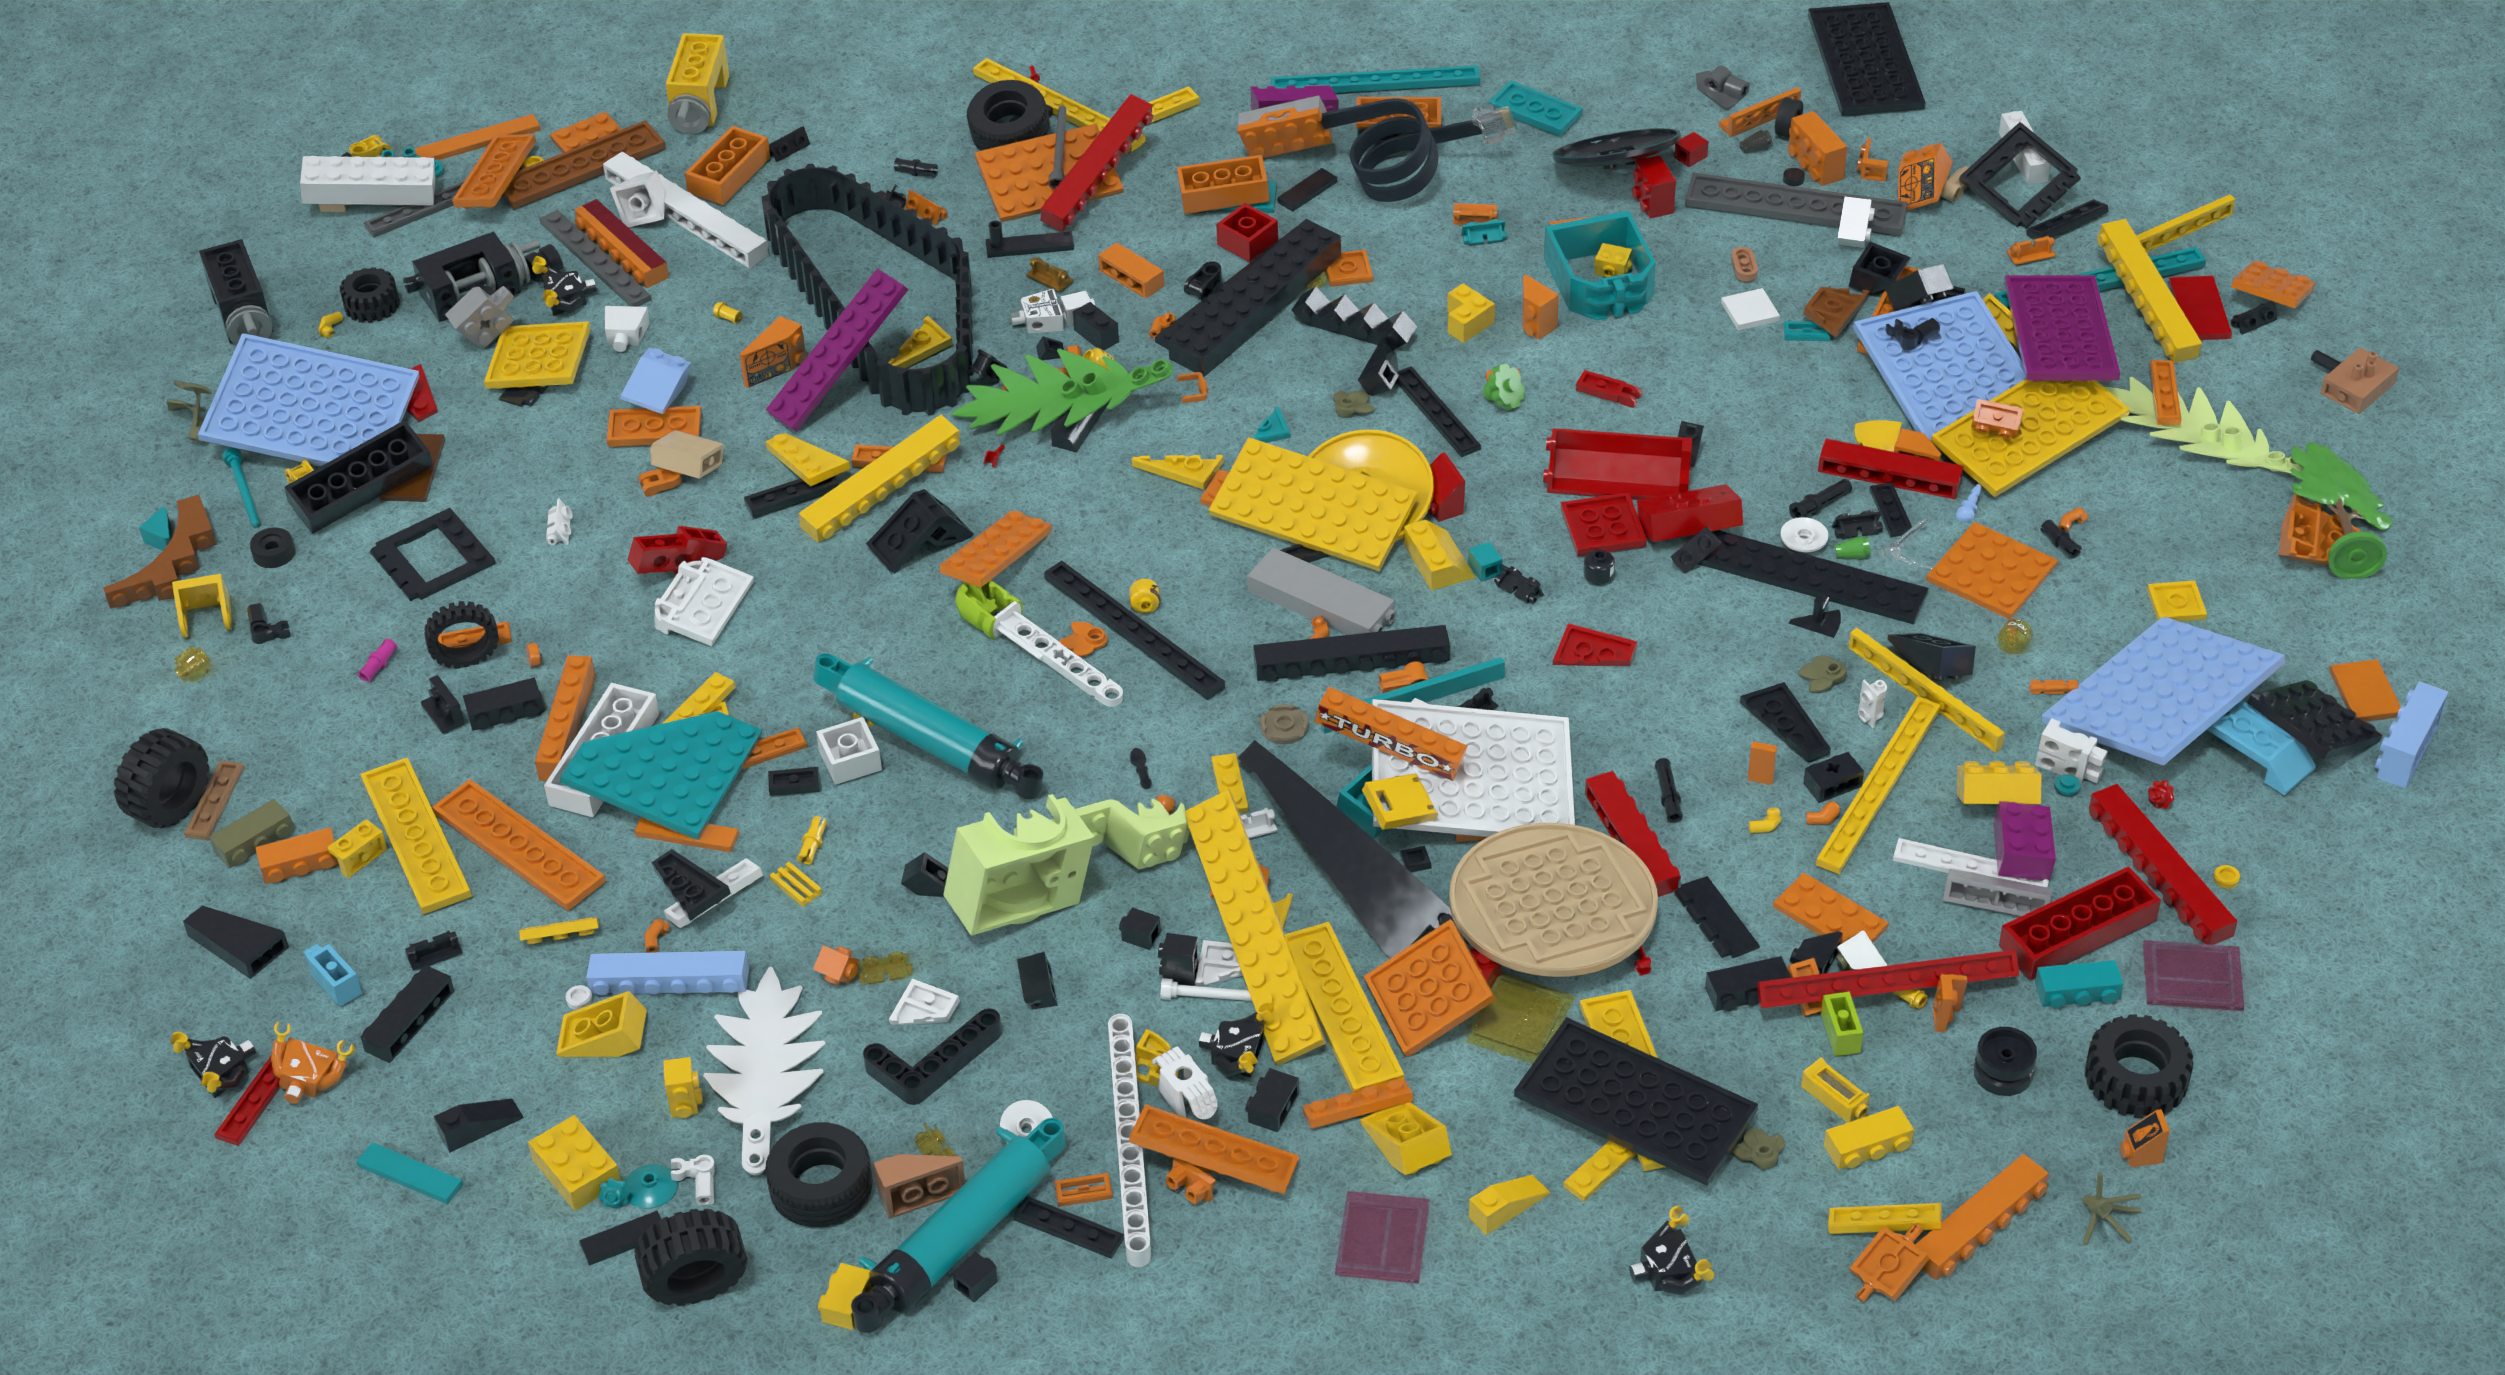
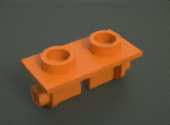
(925, 207)
(1473, 213)
(2026, 252)

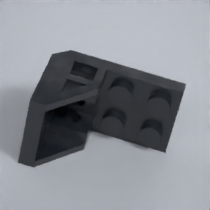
(914, 522)

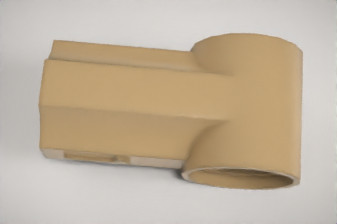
(1953, 186)

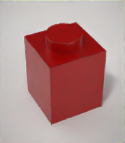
(1691, 149)

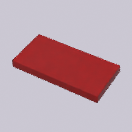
(2201, 305)

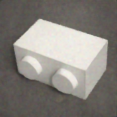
(1855, 221)

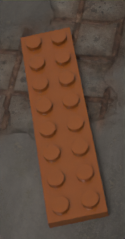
(580, 164)

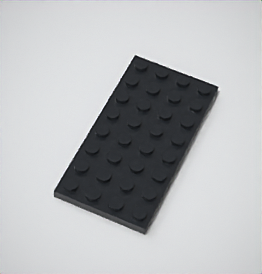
(1866, 59)
(1636, 1101)

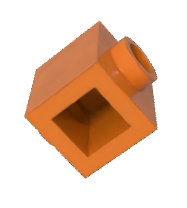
(836, 964)

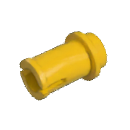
(723, 311)
(1915, 997)

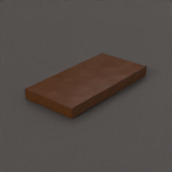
(418, 487)

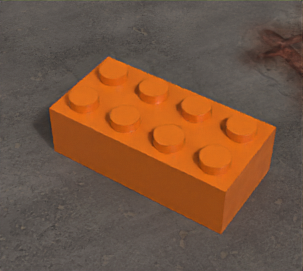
(727, 165)
(1223, 184)

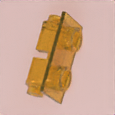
(874, 967)
(932, 1142)

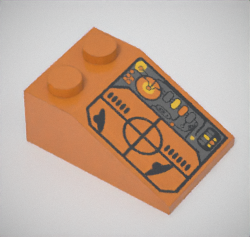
(1923, 175)
(773, 352)

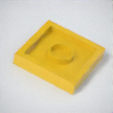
(2177, 601)

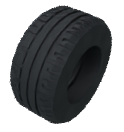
(1003, 100)
(823, 1202)

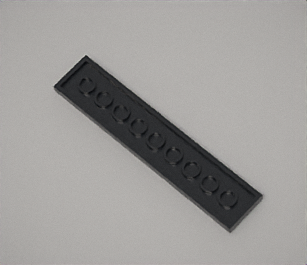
(1816, 577)

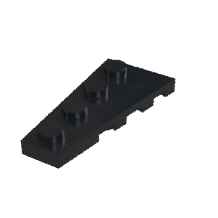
(1787, 719)

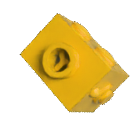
(1612, 260)

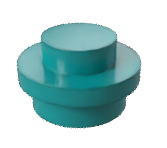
(2067, 784)

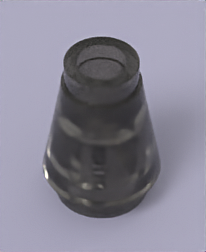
(1757, 142)

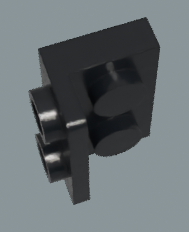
(442, 706)

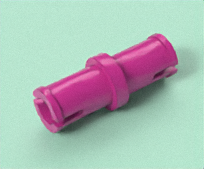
(377, 660)

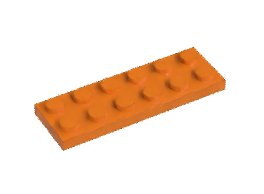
(494, 171)
(995, 548)
(1214, 1149)

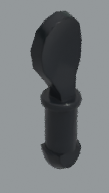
(1138, 759)

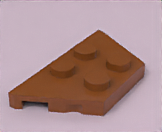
(1834, 308)

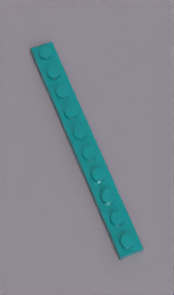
(1385, 79)
(2165, 264)

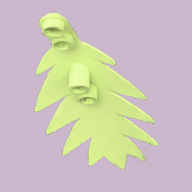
(2225, 440)

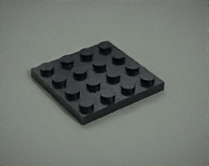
(2315, 719)

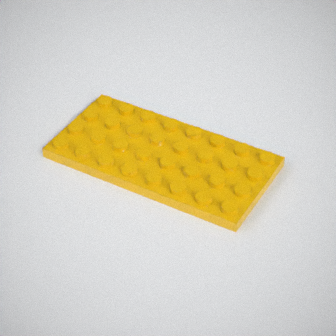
(2052, 424)
(1313, 504)

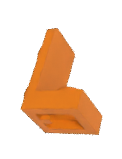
(1871, 168)

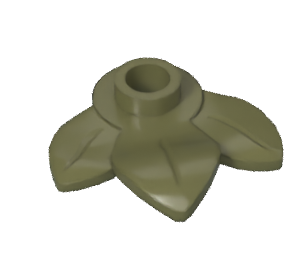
(1347, 403)
(1823, 673)
(1759, 1148)

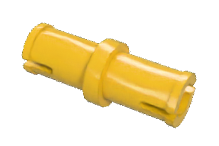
(812, 840)

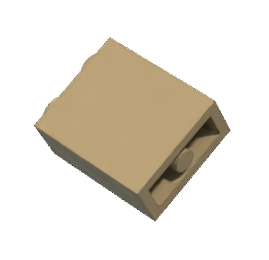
(686, 454)

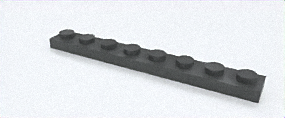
(595, 259)

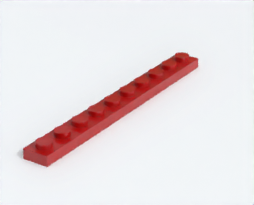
(1886, 978)

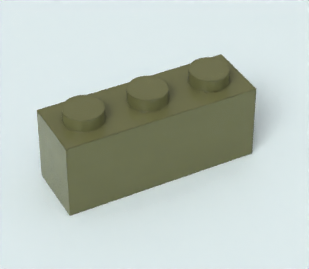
(257, 828)

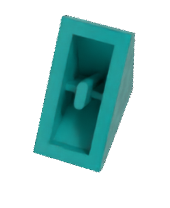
(157, 529)

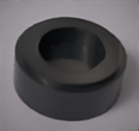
(1793, 177)

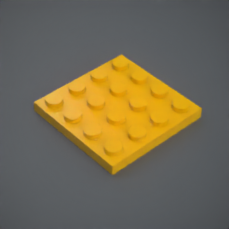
(537, 355)

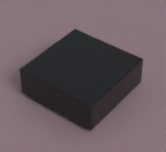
(1416, 859)

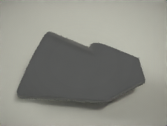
(1722, 86)

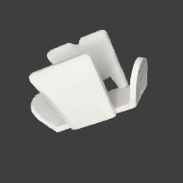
(1193, 1087)

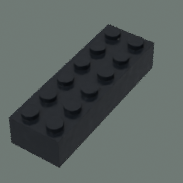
(358, 476)

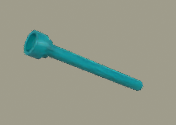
(233, 459)

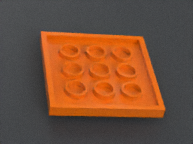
(1992, 570)
(1429, 988)

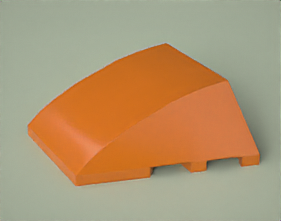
(2308, 532)

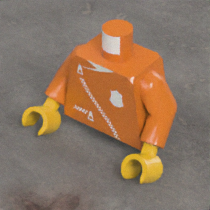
(306, 1067)

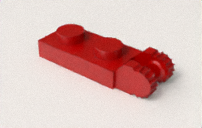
(1608, 388)

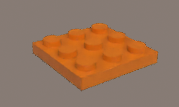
(2273, 284)

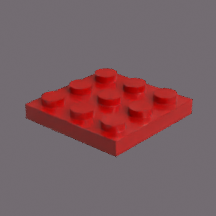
(1603, 523)

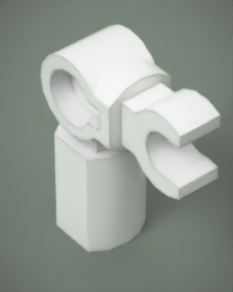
(702, 1170)

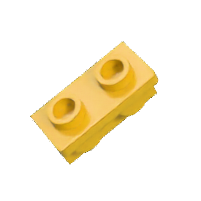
(358, 847)

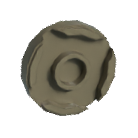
(1291, 726)

